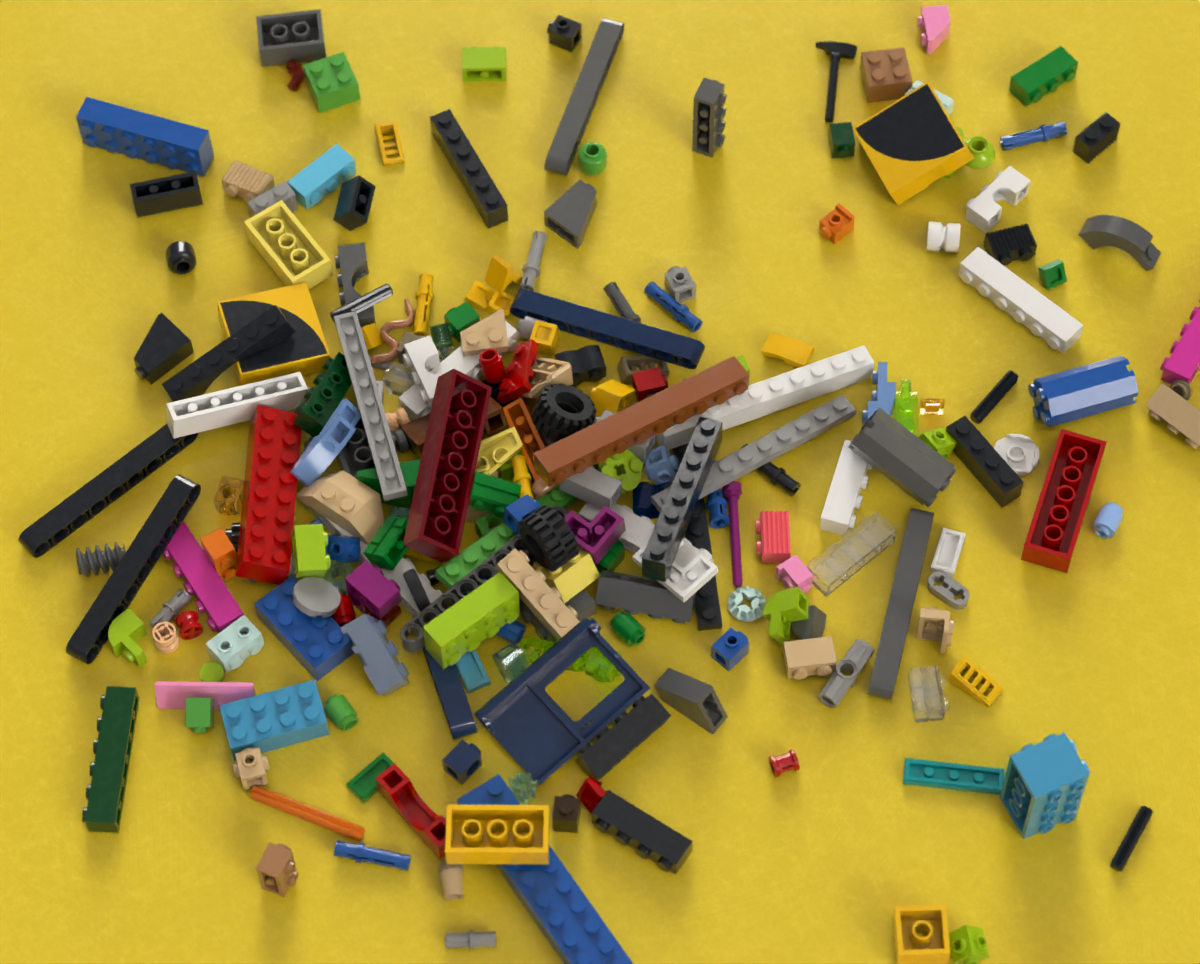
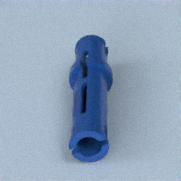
(1042, 133)
(673, 307)
(367, 854)

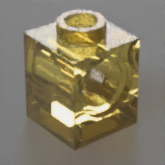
(229, 488)

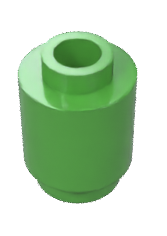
(341, 712)

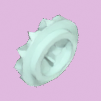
(743, 612)

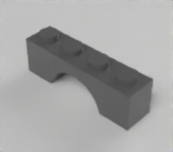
(353, 266)

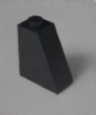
(161, 350)

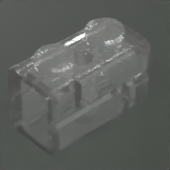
(927, 693)

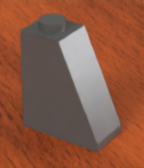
(572, 213)
(692, 699)

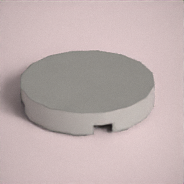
(316, 597)

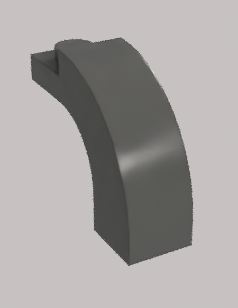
(1123, 234)

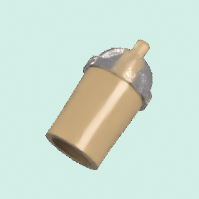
(451, 880)

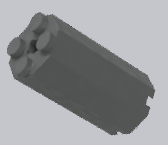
(902, 457)

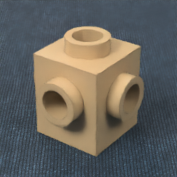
(251, 767)

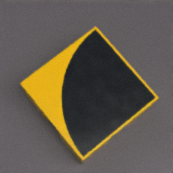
(913, 143)
(301, 352)

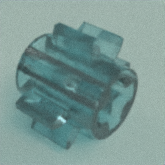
(520, 781)

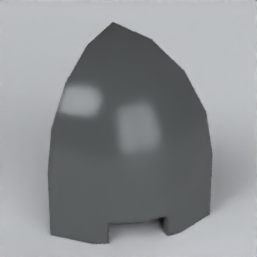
(811, 627)

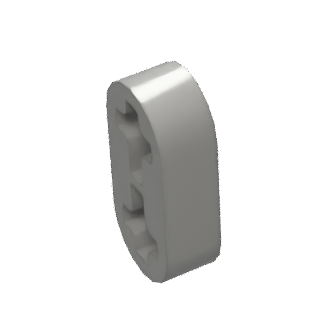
(948, 590)

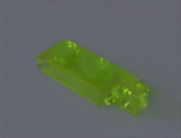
(907, 407)

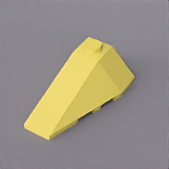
(498, 450)

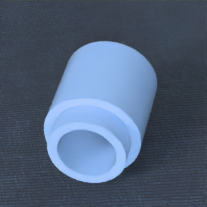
(1108, 520)

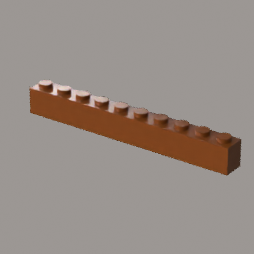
(641, 421)

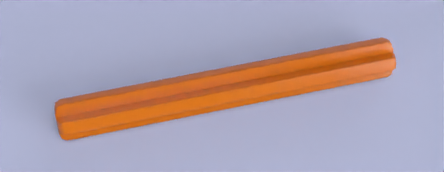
(307, 813)

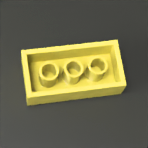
(288, 246)

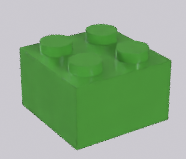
(331, 82)

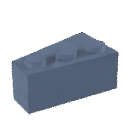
(377, 654)

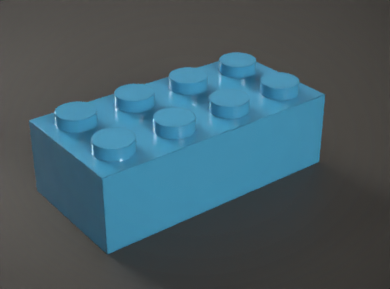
(275, 718)

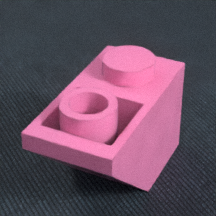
(934, 25)

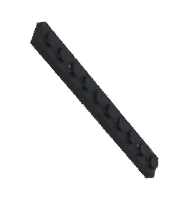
(697, 532)

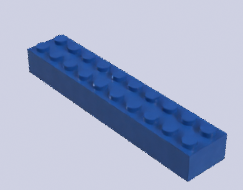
(553, 896)

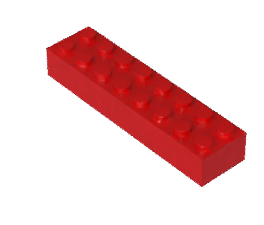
(268, 496)

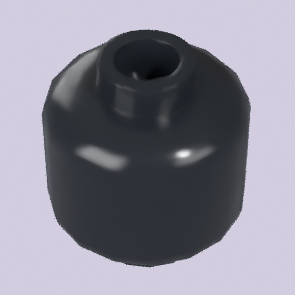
(181, 257)

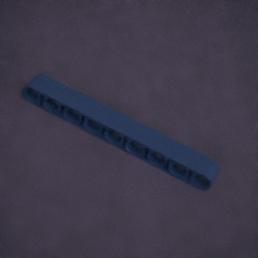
(609, 329)

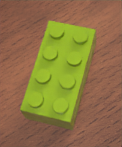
(472, 620)

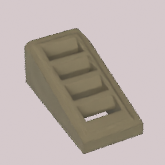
(633, 362)

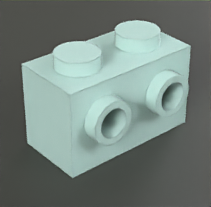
(235, 644)

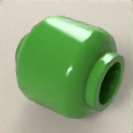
(592, 158)

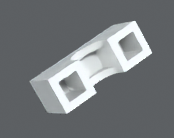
(1008, 187)
(421, 357)

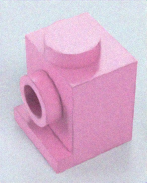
(794, 574)

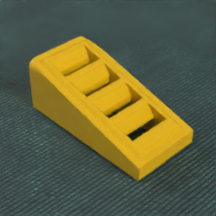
(389, 127)
(970, 688)

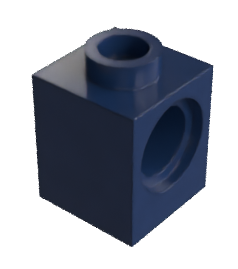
(462, 761)

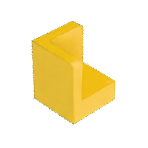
(371, 336)
(546, 336)

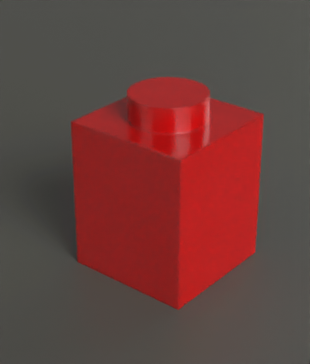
(648, 381)

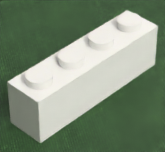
(845, 492)

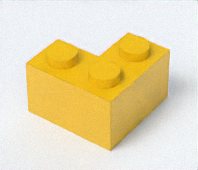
(612, 397)

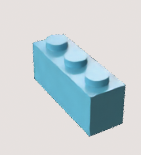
(322, 176)

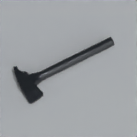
(836, 51)

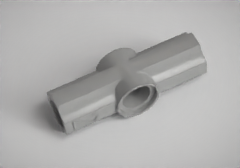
(838, 683)

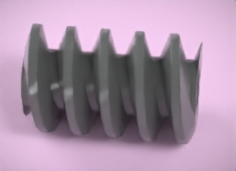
(99, 559)

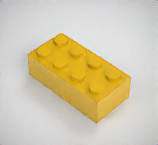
(497, 834)

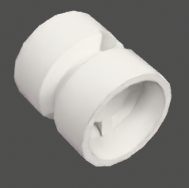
(943, 236)

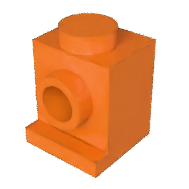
(836, 224)

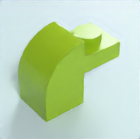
(784, 608)
(124, 635)

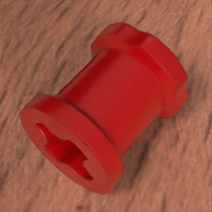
(784, 763)

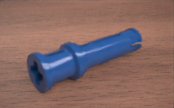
(717, 507)

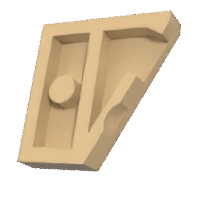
(485, 334)

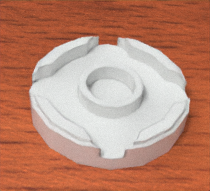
(1019, 453)

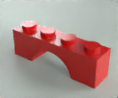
(406, 801)

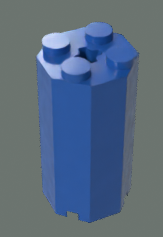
(1083, 391)

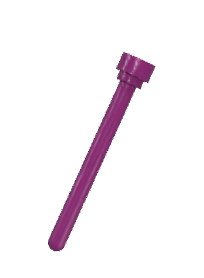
(732, 493)

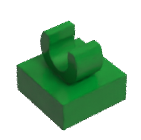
(1052, 274)

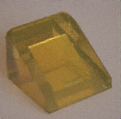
(931, 406)

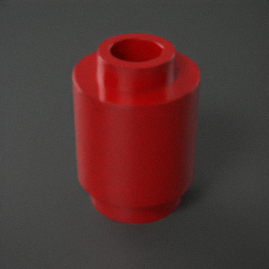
(492, 366)
(345, 611)

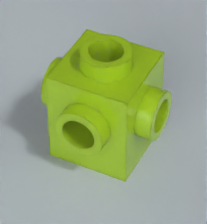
(939, 441)
(968, 945)

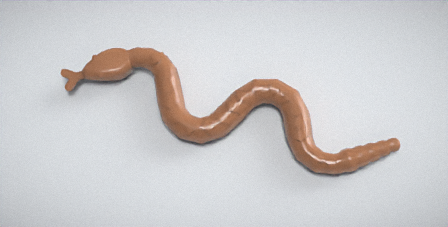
(390, 341)

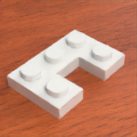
(686, 580)

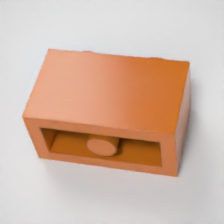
(220, 553)

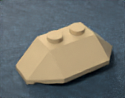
(546, 373)
(346, 504)

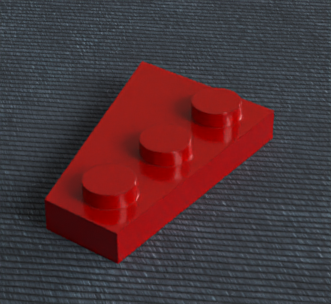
(518, 372)

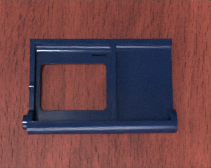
(535, 726)

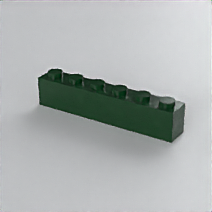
(111, 759)

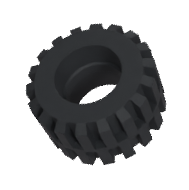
(562, 412)
(548, 538)

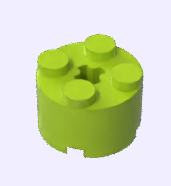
(623, 467)

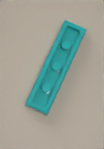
(953, 776)

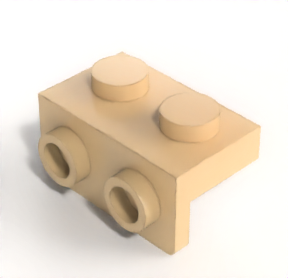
(935, 626)

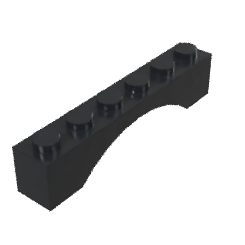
(263, 332)

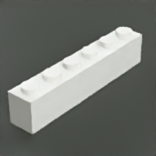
(1020, 300)
(466, 364)
(234, 404)
(639, 532)

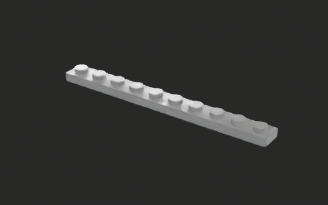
(370, 406)
(771, 446)

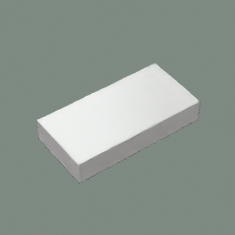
(948, 551)

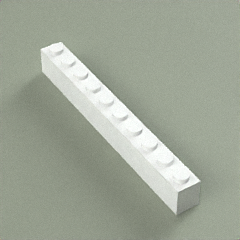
(779, 393)

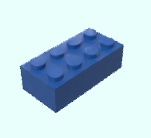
(311, 640)

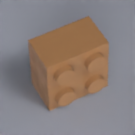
(885, 74)

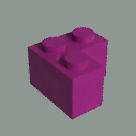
(597, 535)
(372, 590)

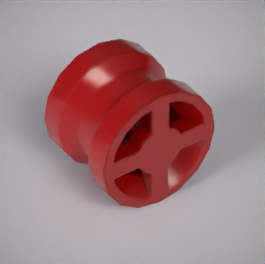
(189, 625)

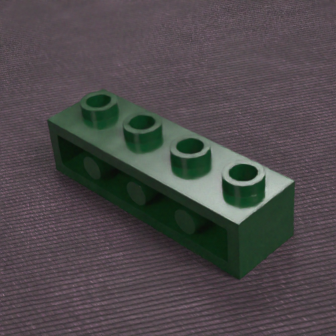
(324, 397)

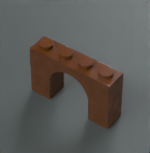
(416, 430)

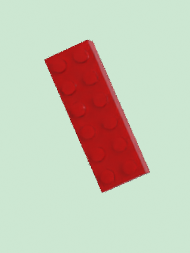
(1063, 500)

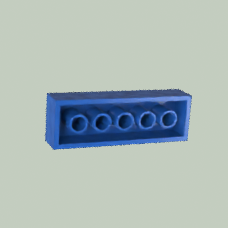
(145, 136)

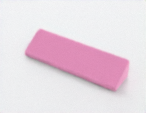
(173, 694)

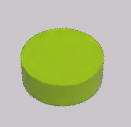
(212, 672)

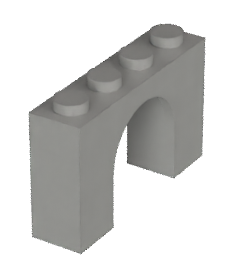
(598, 487)

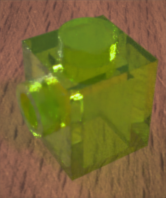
(599, 667)

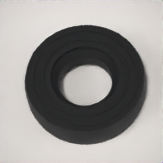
(416, 589)

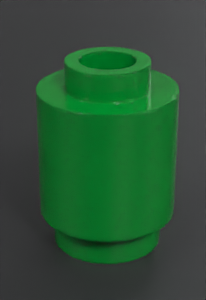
(627, 628)

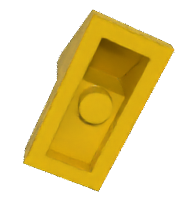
(501, 274)

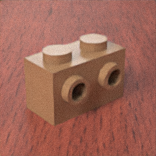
(277, 869)

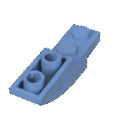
(884, 394)
(327, 444)

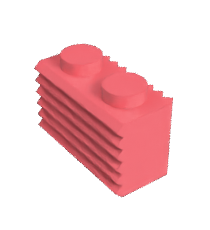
(774, 536)

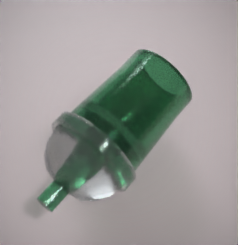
(442, 340)

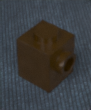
(566, 814)

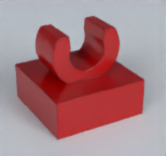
(591, 793)

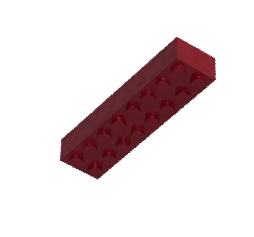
(447, 466)

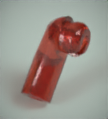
(297, 74)

